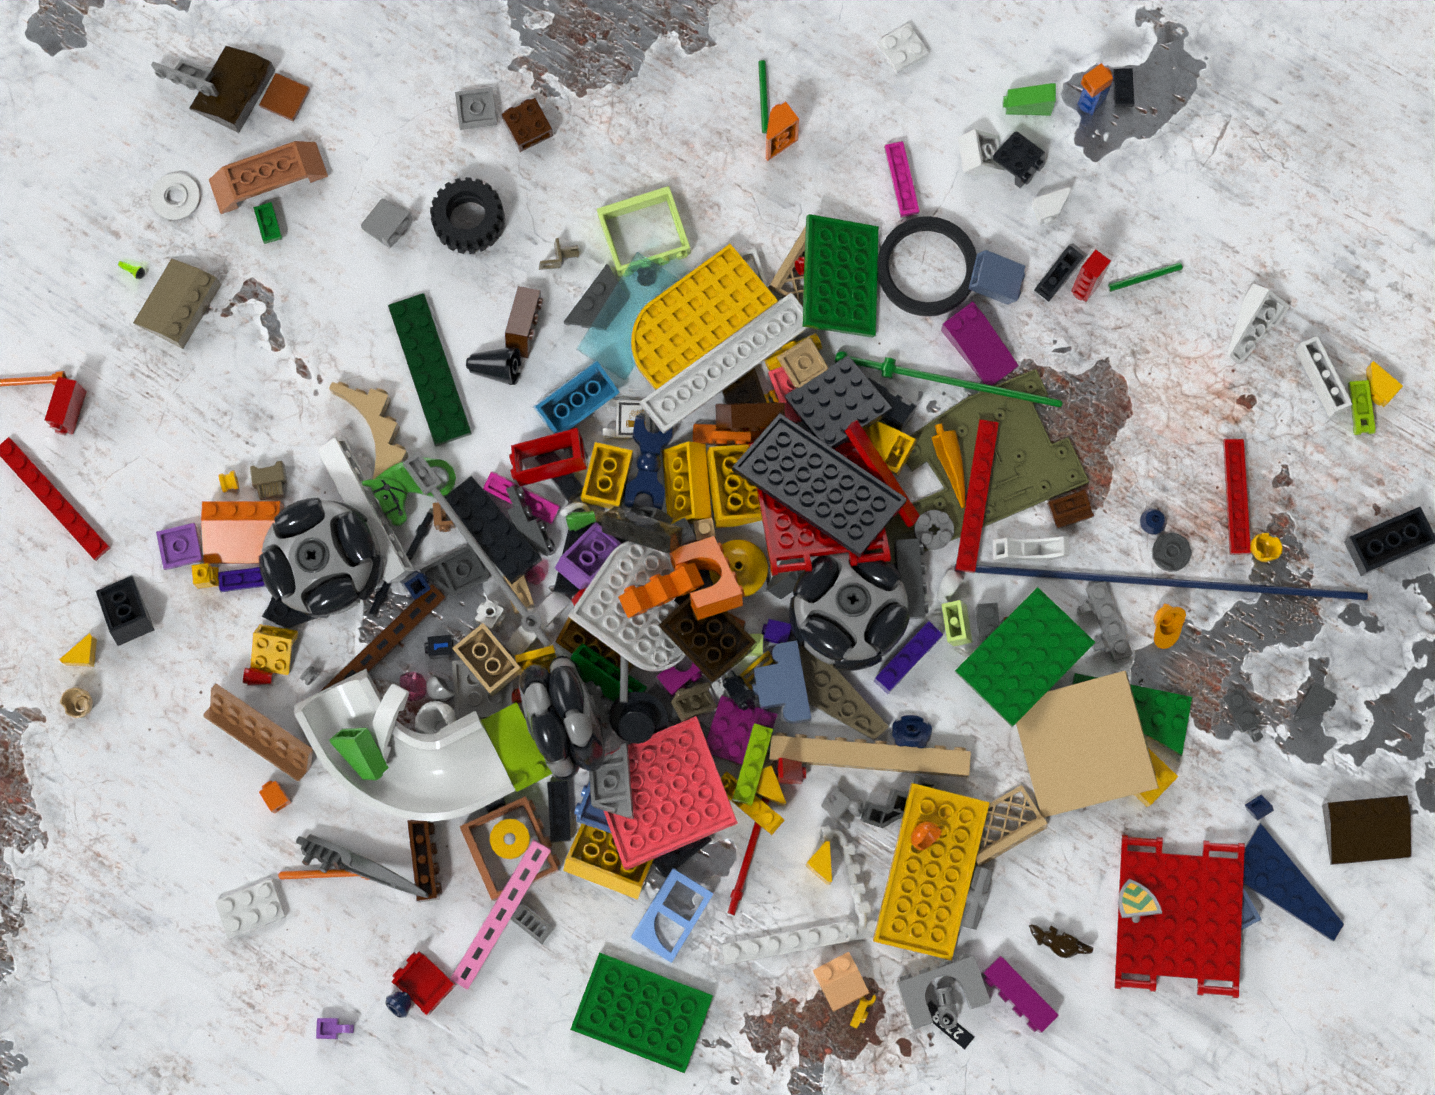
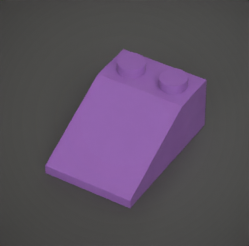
(586, 556)

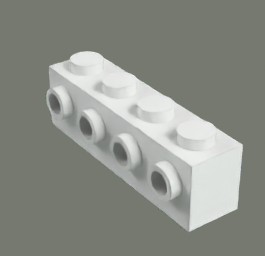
(1323, 376)

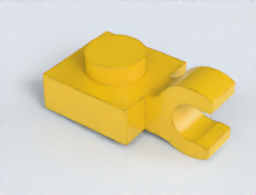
(860, 1014)

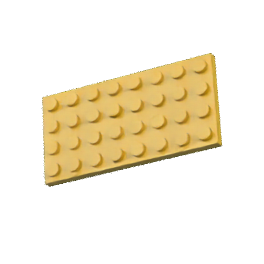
(931, 886)

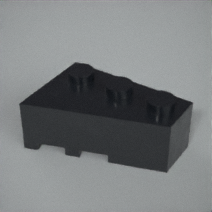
(901, 412)

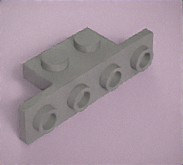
(188, 74)

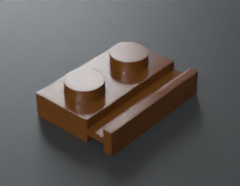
(1070, 509)

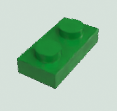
(267, 223)

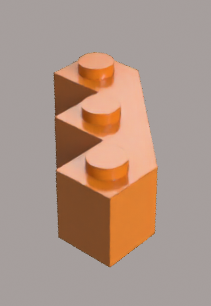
(660, 590)

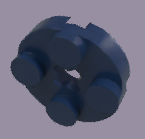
(918, 738)

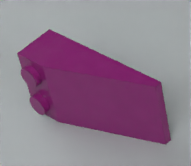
(979, 344)

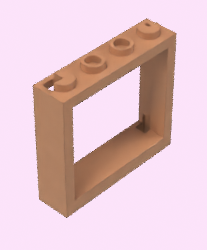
(476, 853)

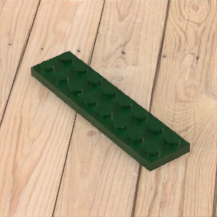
(429, 369)

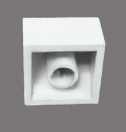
(978, 151)

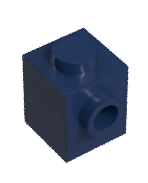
(416, 584)

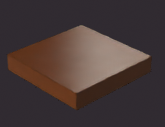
(284, 97)

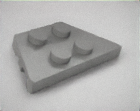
(612, 784)

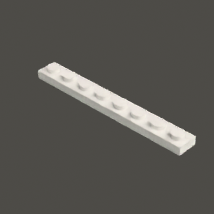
(794, 941)

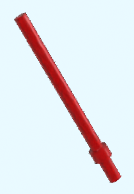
(737, 893)

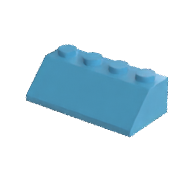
(576, 398)

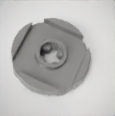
(942, 522)

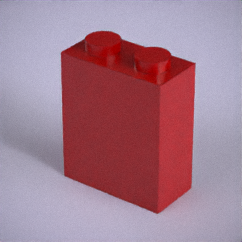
(65, 406)

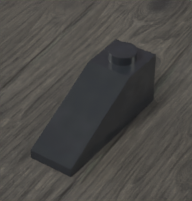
(1061, 271)
(566, 484)

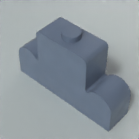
(783, 684)

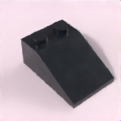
(124, 611)

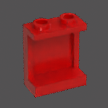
(423, 982)

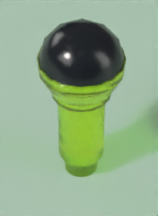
(137, 271)

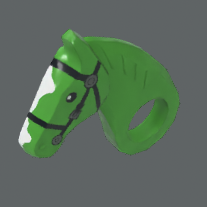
(394, 484)

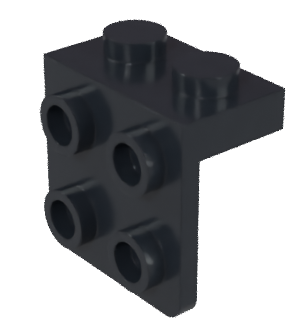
(1020, 158)

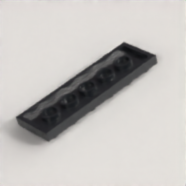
(493, 530)

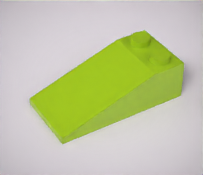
(516, 747)

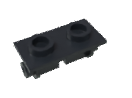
(736, 685)

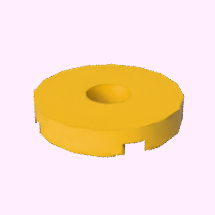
(521, 842)

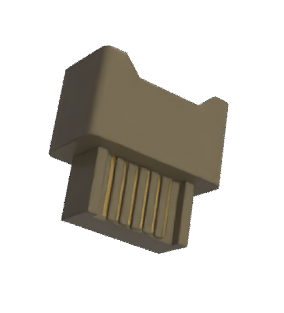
(269, 480)

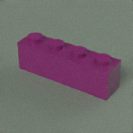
(1020, 995)

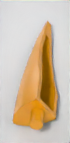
(949, 454)

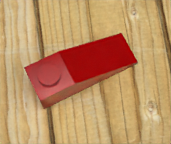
(790, 771)

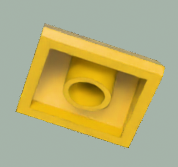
(821, 863)

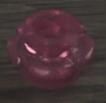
(535, 580)

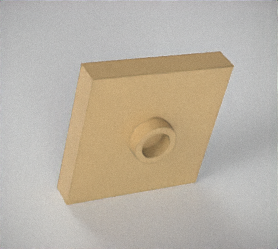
(802, 362)

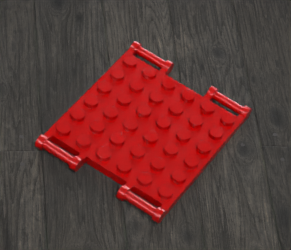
(794, 538)
(1198, 922)

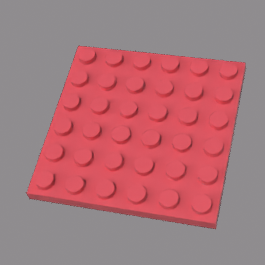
(673, 795)

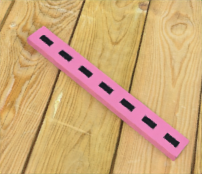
(500, 914)

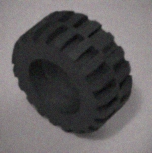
(465, 192)

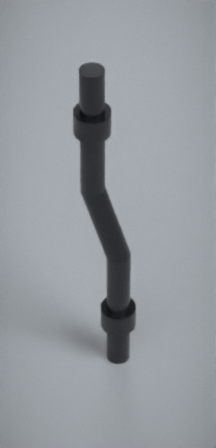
(422, 531)

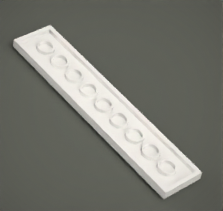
(725, 364)

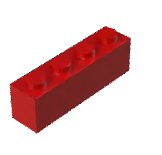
(1090, 276)

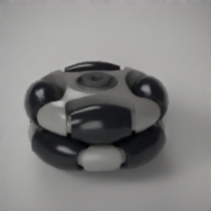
(320, 557)
(838, 609)
(563, 717)

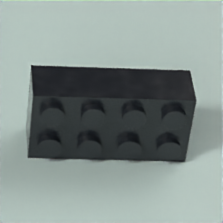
(1390, 541)

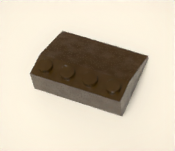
(240, 82)
(710, 643)
(1368, 829)

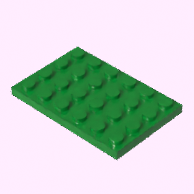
(840, 276)
(1024, 657)
(641, 1012)

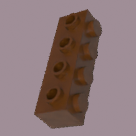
(423, 859)

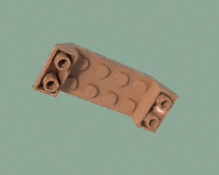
(266, 172)

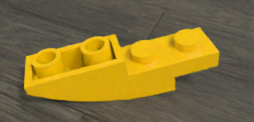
(759, 811)

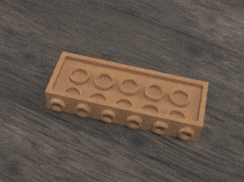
(258, 733)

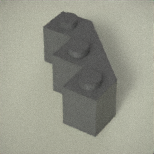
(895, 805)

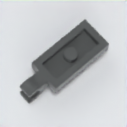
(1243, 714)

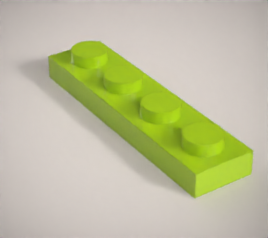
(752, 764)

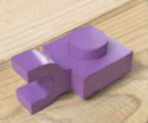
(329, 1028)

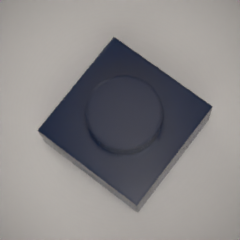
(1259, 807)

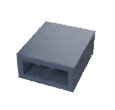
(997, 277)

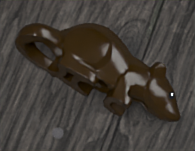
(1062, 945)

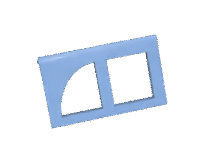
(645, 931)

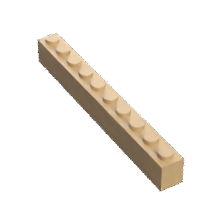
(870, 756)

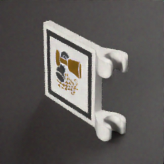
(625, 417)

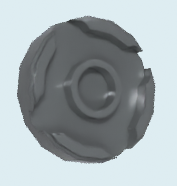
(1171, 552)

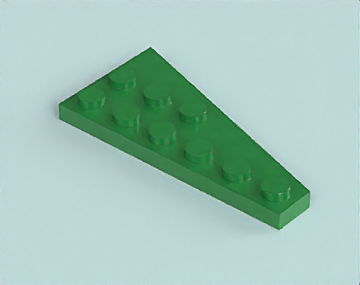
(1161, 714)

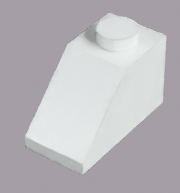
(1049, 206)

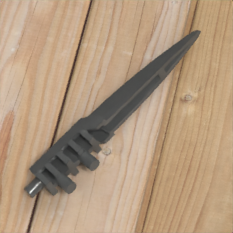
(354, 863)

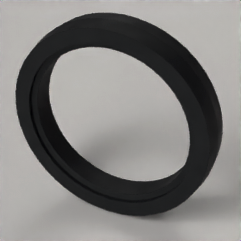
(912, 226)

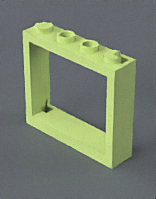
(637, 203)

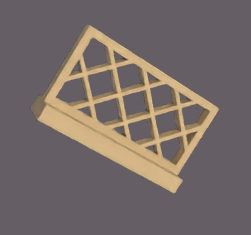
(786, 269)
(1014, 837)

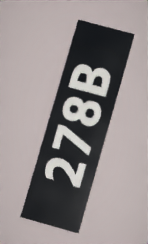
(957, 1033)

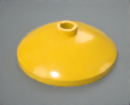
(753, 561)

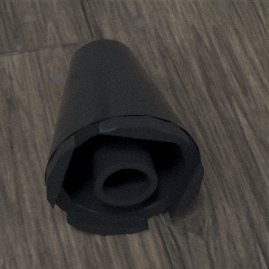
(496, 364)

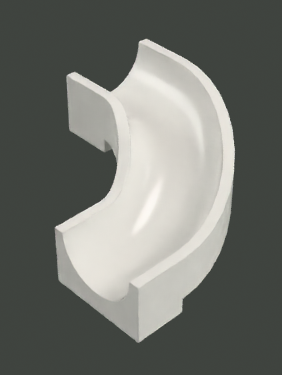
(427, 773)

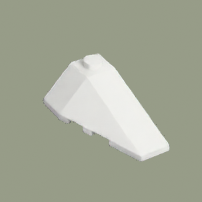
(1258, 314)

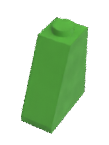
(1030, 100)
(360, 752)

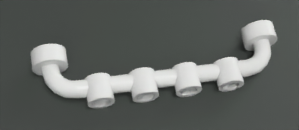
(856, 888)

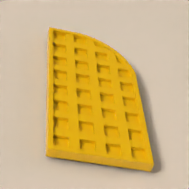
(697, 315)

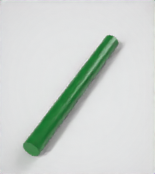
(763, 96)
(1144, 277)

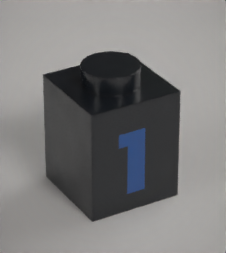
(440, 647)

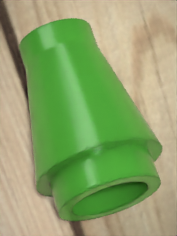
(578, 520)

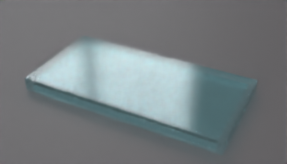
(611, 331)

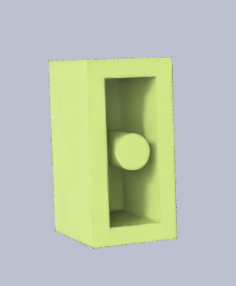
(956, 623)

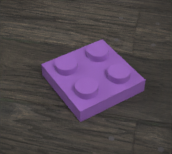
(179, 546)

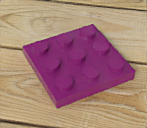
(732, 729)

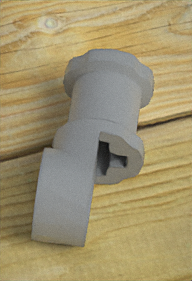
(946, 1007)

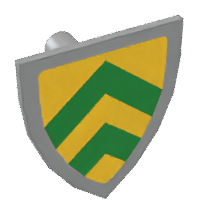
(1137, 901)

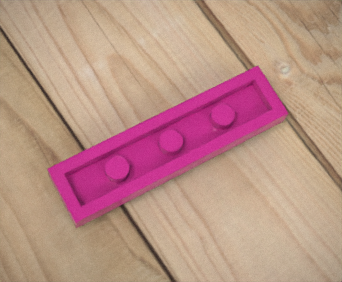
(901, 179)
(540, 506)

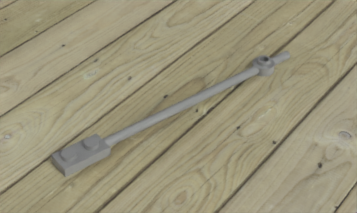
(429, 482)

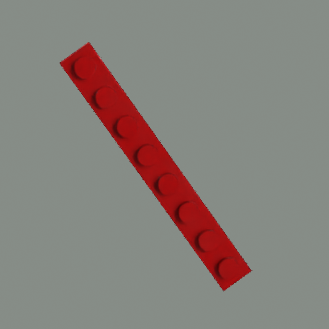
(976, 496)
(53, 499)

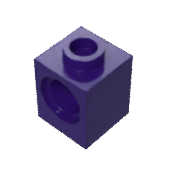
(776, 631)

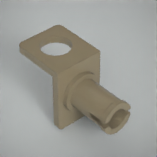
(560, 253)

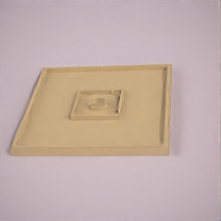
(1086, 745)

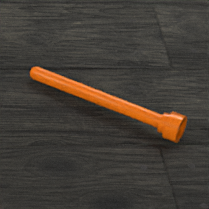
(32, 380)
(315, 874)

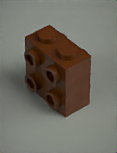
(527, 124)

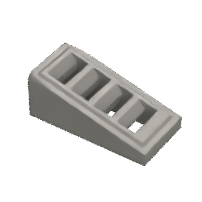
(545, 934)

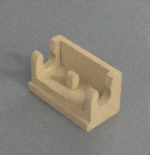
(522, 591)

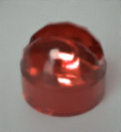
(515, 696)

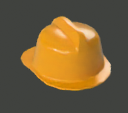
(1168, 625)

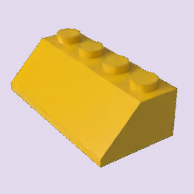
(686, 482)

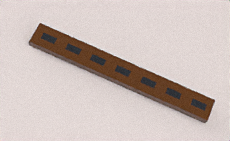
(392, 635)

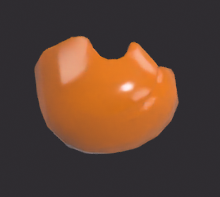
(925, 835)

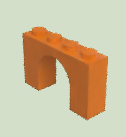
(721, 596)

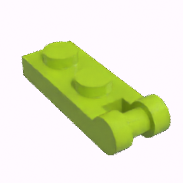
(1361, 407)

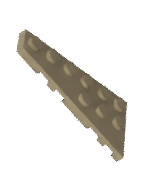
(837, 697)

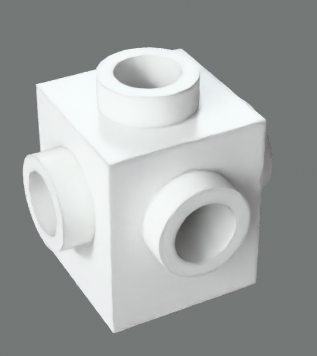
(493, 620)

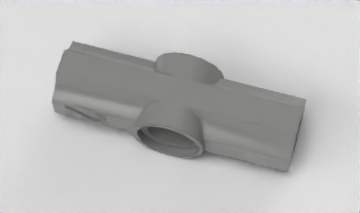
(976, 897)

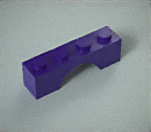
(908, 657)

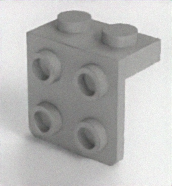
(387, 222)

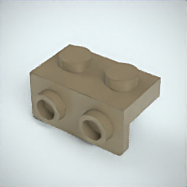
(693, 701)

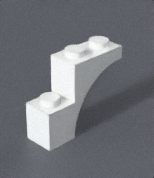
(1035, 550)

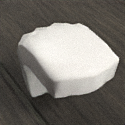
(574, 507)
(949, 585)

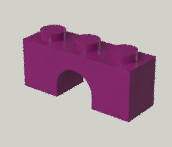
(675, 680)

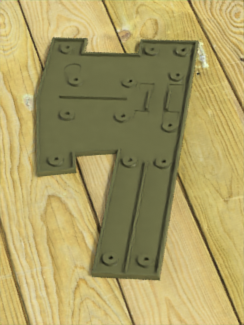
(1013, 481)

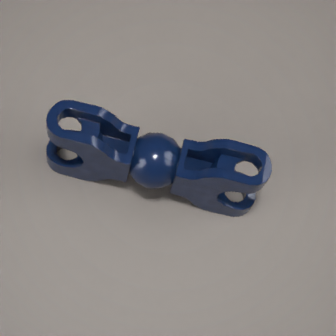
(647, 464)

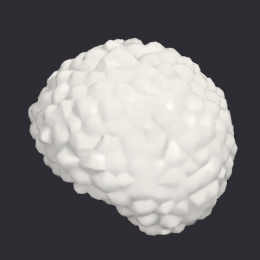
(434, 717)

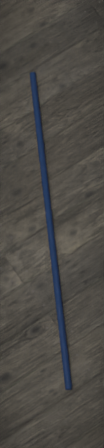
(1170, 582)

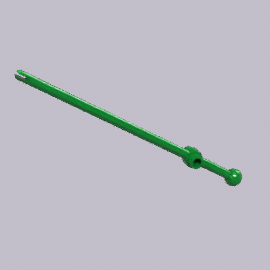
(889, 368)

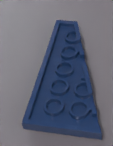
(1280, 881)

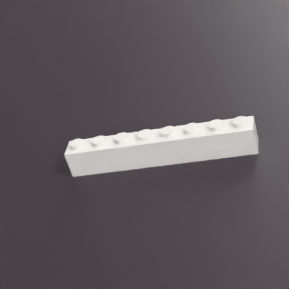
(348, 478)

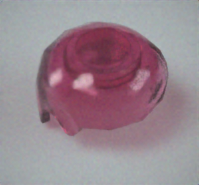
(415, 684)

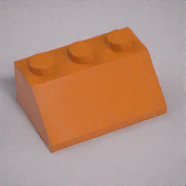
(781, 130)

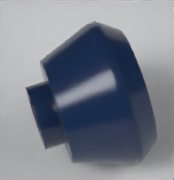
(1153, 521)
(399, 1004)

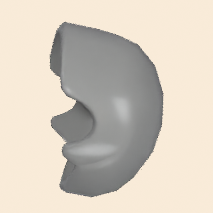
(438, 689)

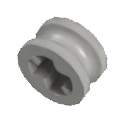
(309, 675)

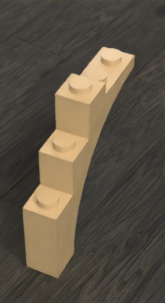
(383, 429)

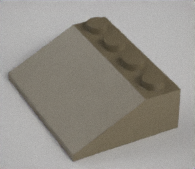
(177, 302)

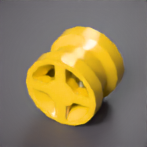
(228, 481)

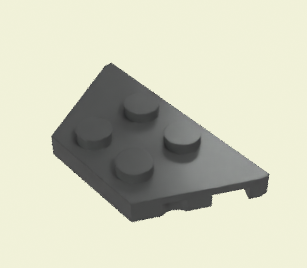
(593, 299)
(457, 571)

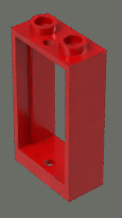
(545, 445)

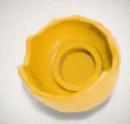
(1266, 547)

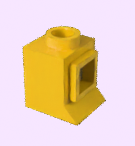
(205, 576)

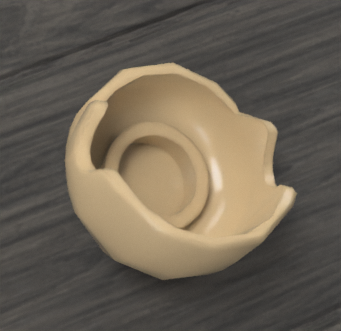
(76, 702)

